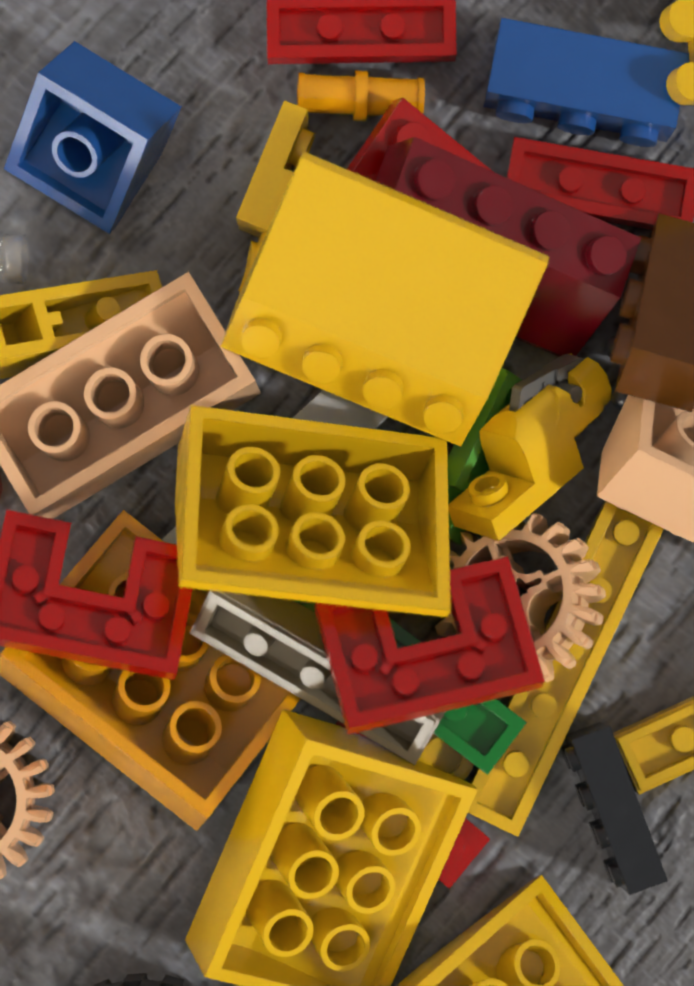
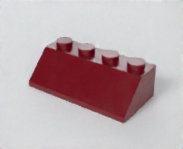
(585, 254)

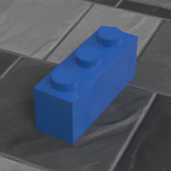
(583, 82)

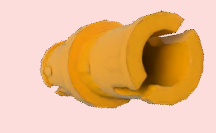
(356, 94)

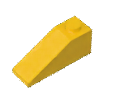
(51, 317)

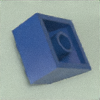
(90, 135)

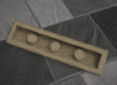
(287, 648)

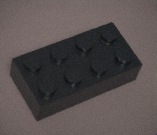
(616, 810)

